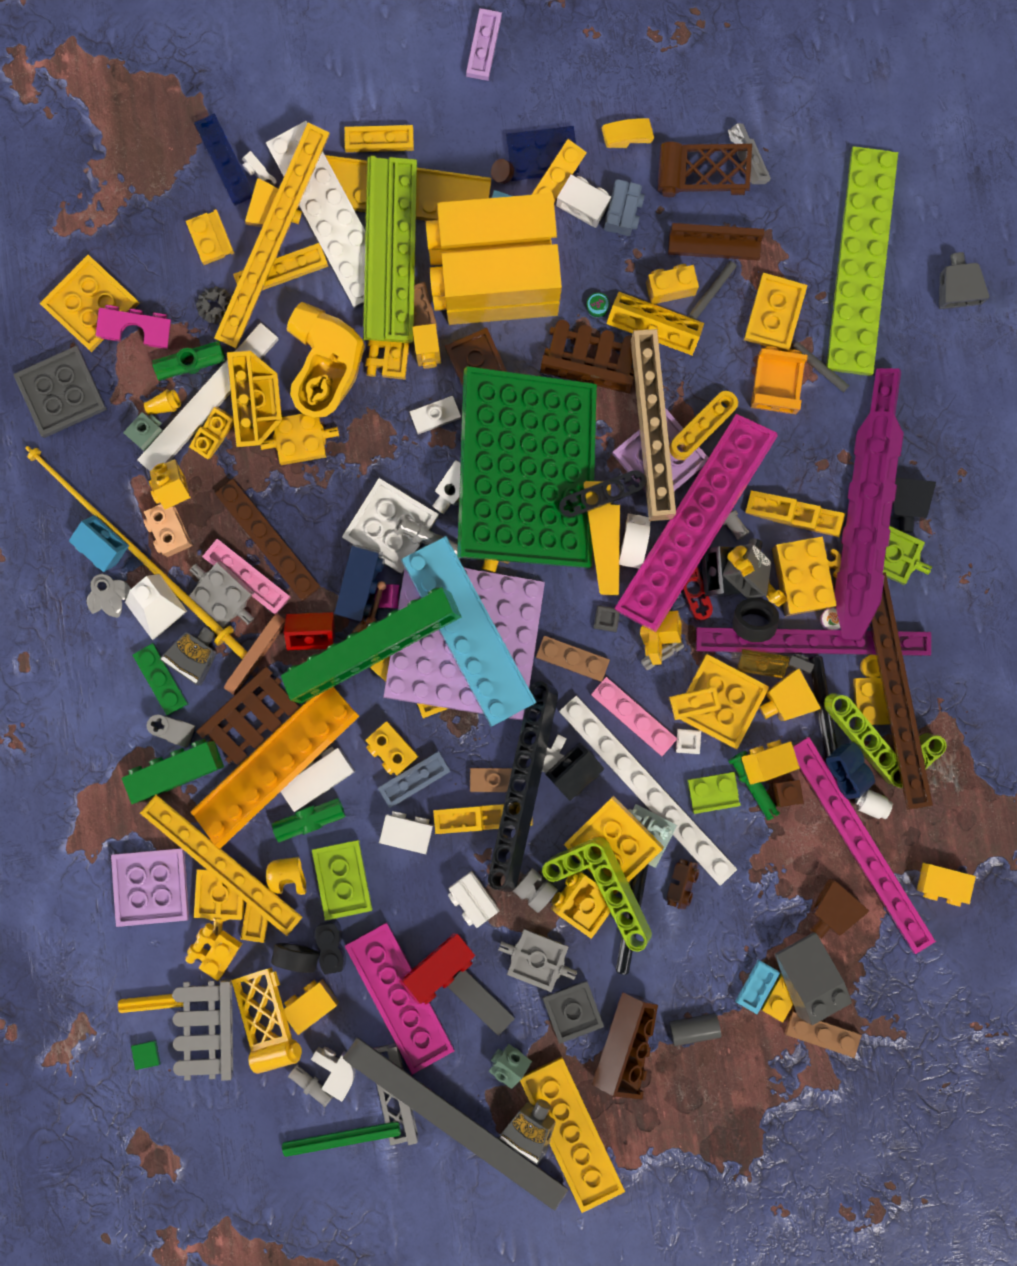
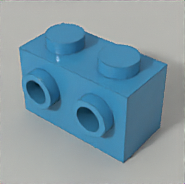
(98, 543)

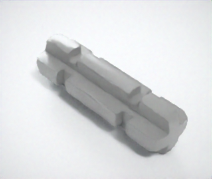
(667, 651)

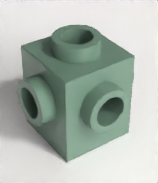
(509, 1065)

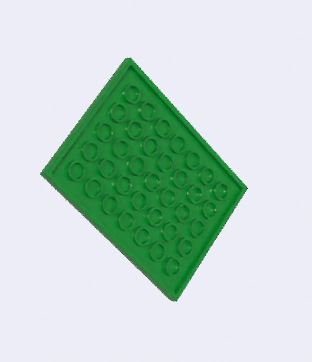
(522, 453)

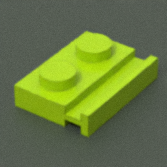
(713, 792)

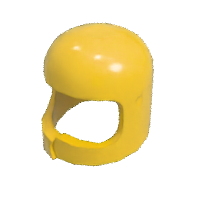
(284, 872)

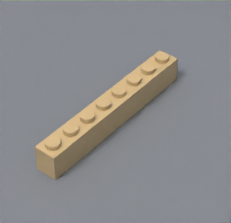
(653, 425)

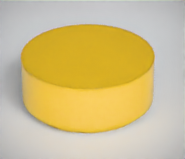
(869, 667)

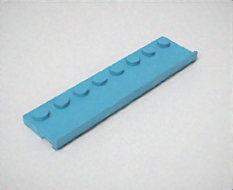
(473, 637)

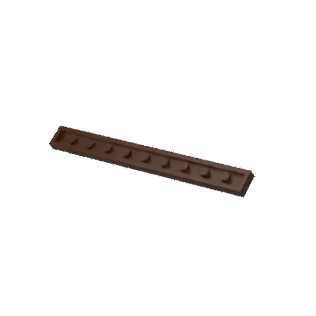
(899, 704)

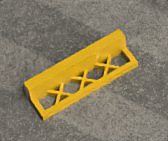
(670, 333)

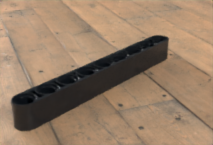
(526, 798)

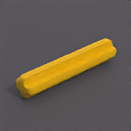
(147, 1003)

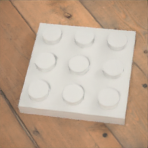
(377, 521)

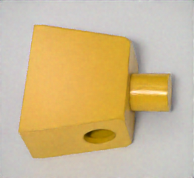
(261, 203)
(789, 698)

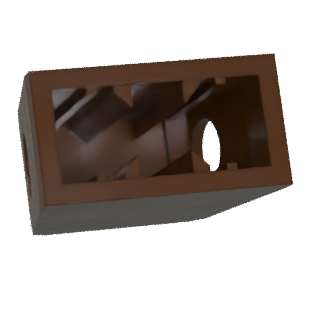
(836, 910)

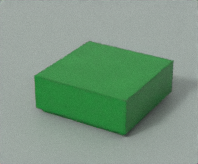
(145, 1055)

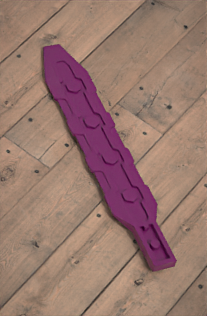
(869, 510)

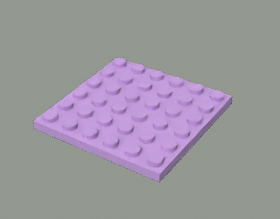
(427, 669)

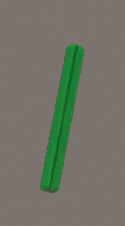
(341, 1139)

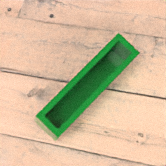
(172, 772)

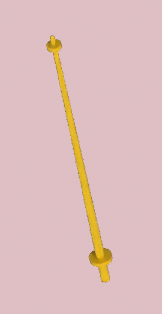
(223, 635)

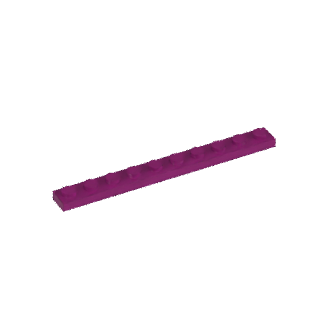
(807, 642)

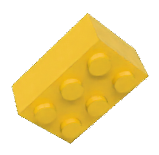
(804, 576)

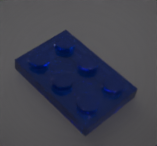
(535, 150)

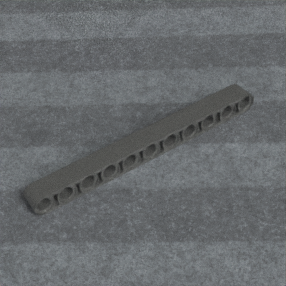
(455, 1123)

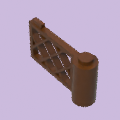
(674, 170)

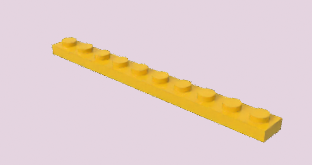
(272, 235)

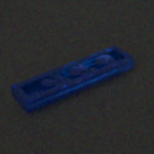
(224, 159)

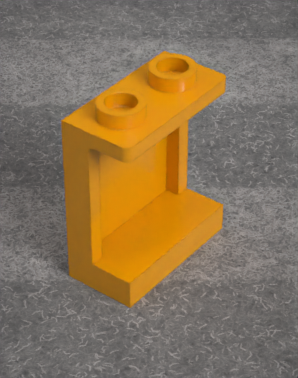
(778, 380)

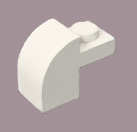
(634, 541)
(341, 1073)

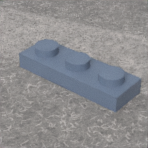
(414, 779)

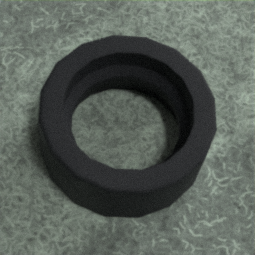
(759, 607)
(295, 957)

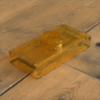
(763, 663)

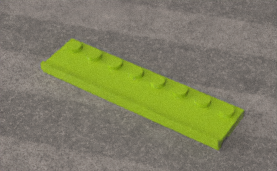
(390, 249)

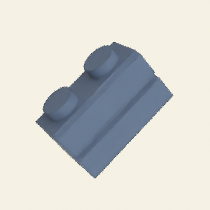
(623, 207)

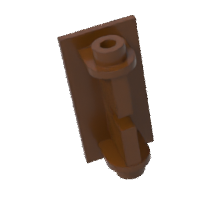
(682, 893)

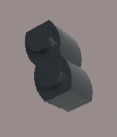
(332, 954)

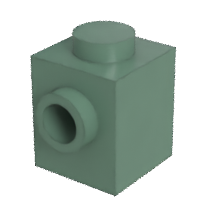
(144, 430)

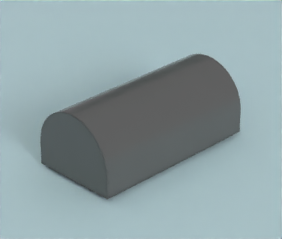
(695, 1029)

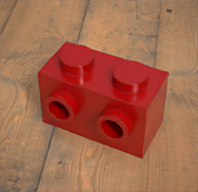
(309, 631)

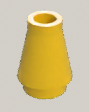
(164, 402)

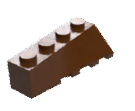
(626, 1048)

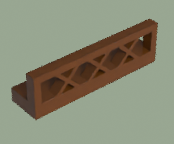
(715, 241)

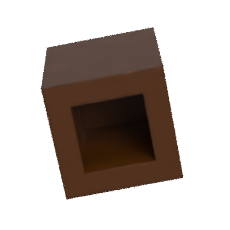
(787, 793)

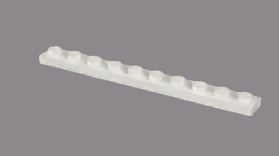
(647, 789)

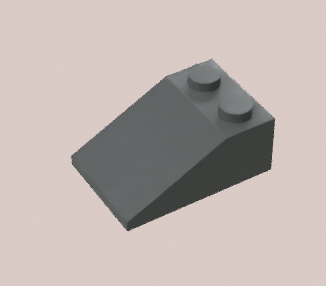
(812, 979)

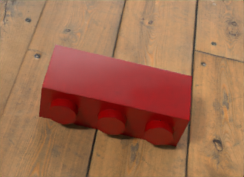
(437, 969)

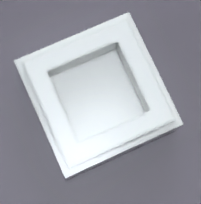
(688, 741)

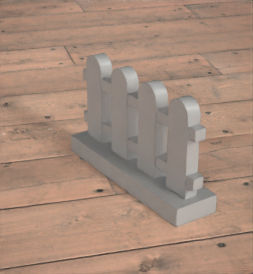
(211, 1041)

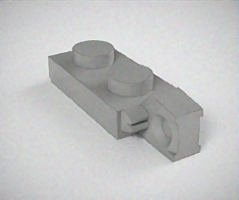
(759, 172)

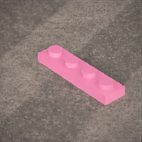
(264, 590)
(633, 716)

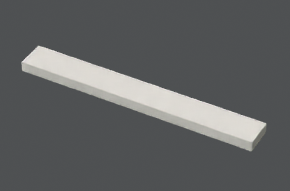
(202, 404)

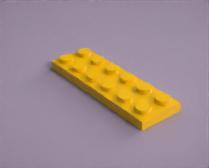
(574, 1136)

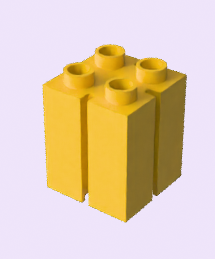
(495, 259)

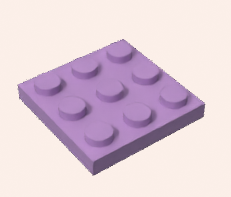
(630, 456)
(150, 887)

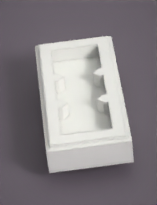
(435, 415)

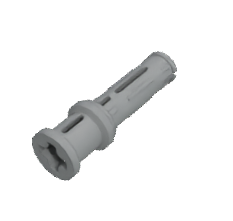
(419, 532)

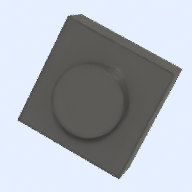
(800, 662)

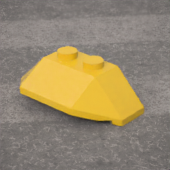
(253, 397)

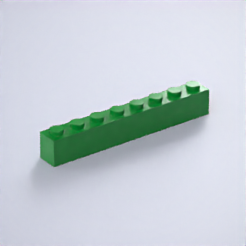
(371, 645)

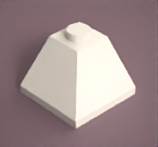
(154, 605)

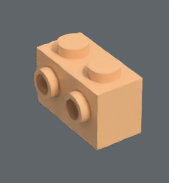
(168, 530)

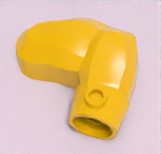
(331, 363)

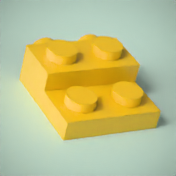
(581, 904)

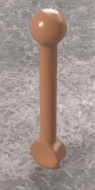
(381, 586)

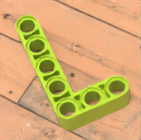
(877, 744)
(606, 885)

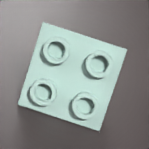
(657, 826)

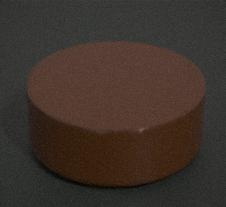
(502, 171)

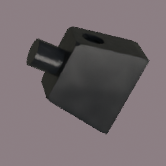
(912, 502)

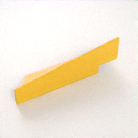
(605, 539)

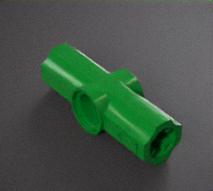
(174, 364)
(308, 820)

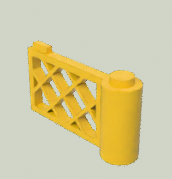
(278, 1050)

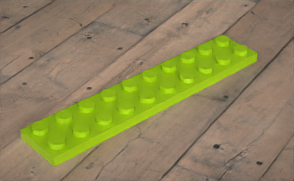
(862, 261)

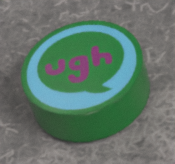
(597, 304)

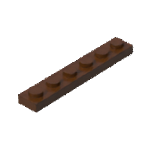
(267, 540)

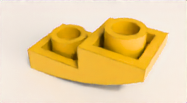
(623, 132)
(212, 433)

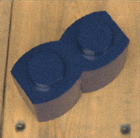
(850, 770)

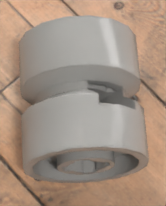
(535, 890)

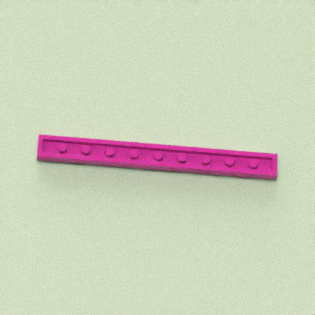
(862, 847)

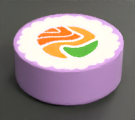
(829, 619)

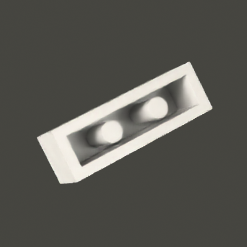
(317, 778)

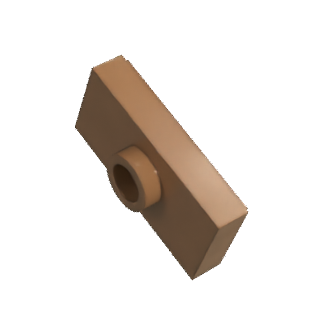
(422, 306)
(489, 779)

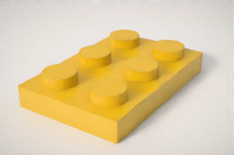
(775, 312)

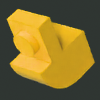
(668, 632)

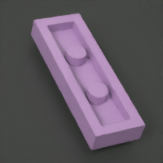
(484, 44)

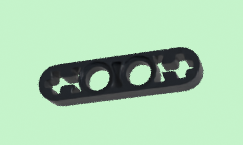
(601, 492)

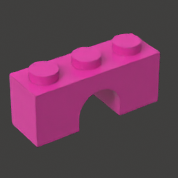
(112, 323)

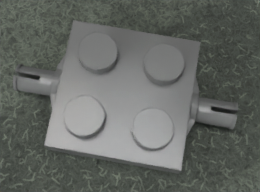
(221, 594)
(537, 960)

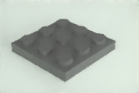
(60, 391)

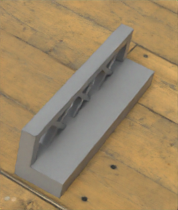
(408, 1118)

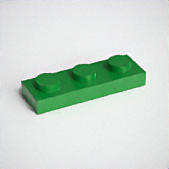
(160, 679)

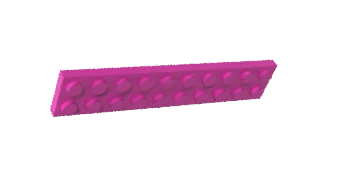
(696, 522)

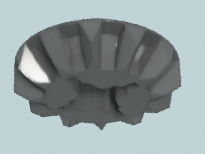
(212, 294)

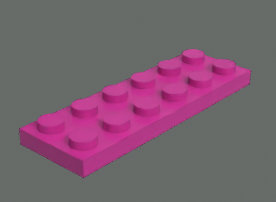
(412, 1025)

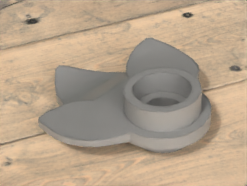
(109, 599)

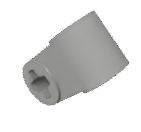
(174, 731)

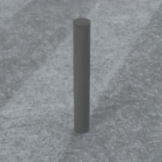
(713, 289)
(821, 368)

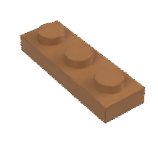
(572, 658)
(824, 1035)

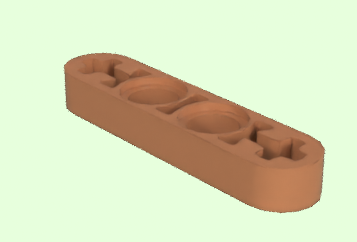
(255, 654)

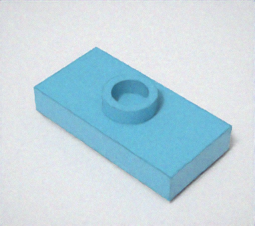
(757, 986)

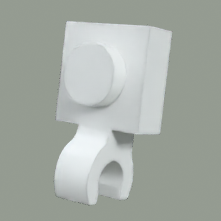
(253, 166)
(553, 755)

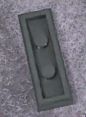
(481, 1002)

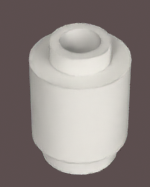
(874, 804)

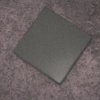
(606, 619)

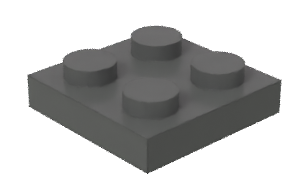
(573, 1011)

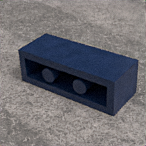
(359, 583)

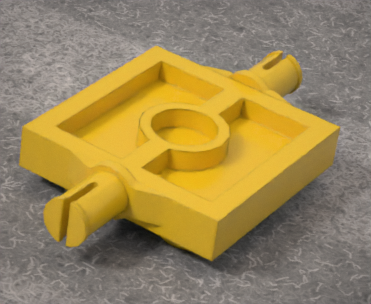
(300, 439)
(216, 901)

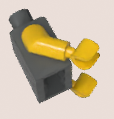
(750, 571)

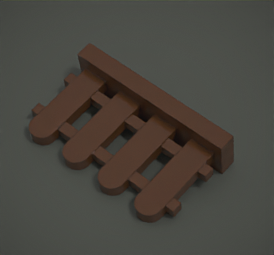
(585, 369)
(241, 724)

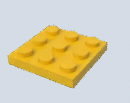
(79, 297)
(738, 699)
(626, 835)

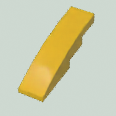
(795, 513)
(469, 818)

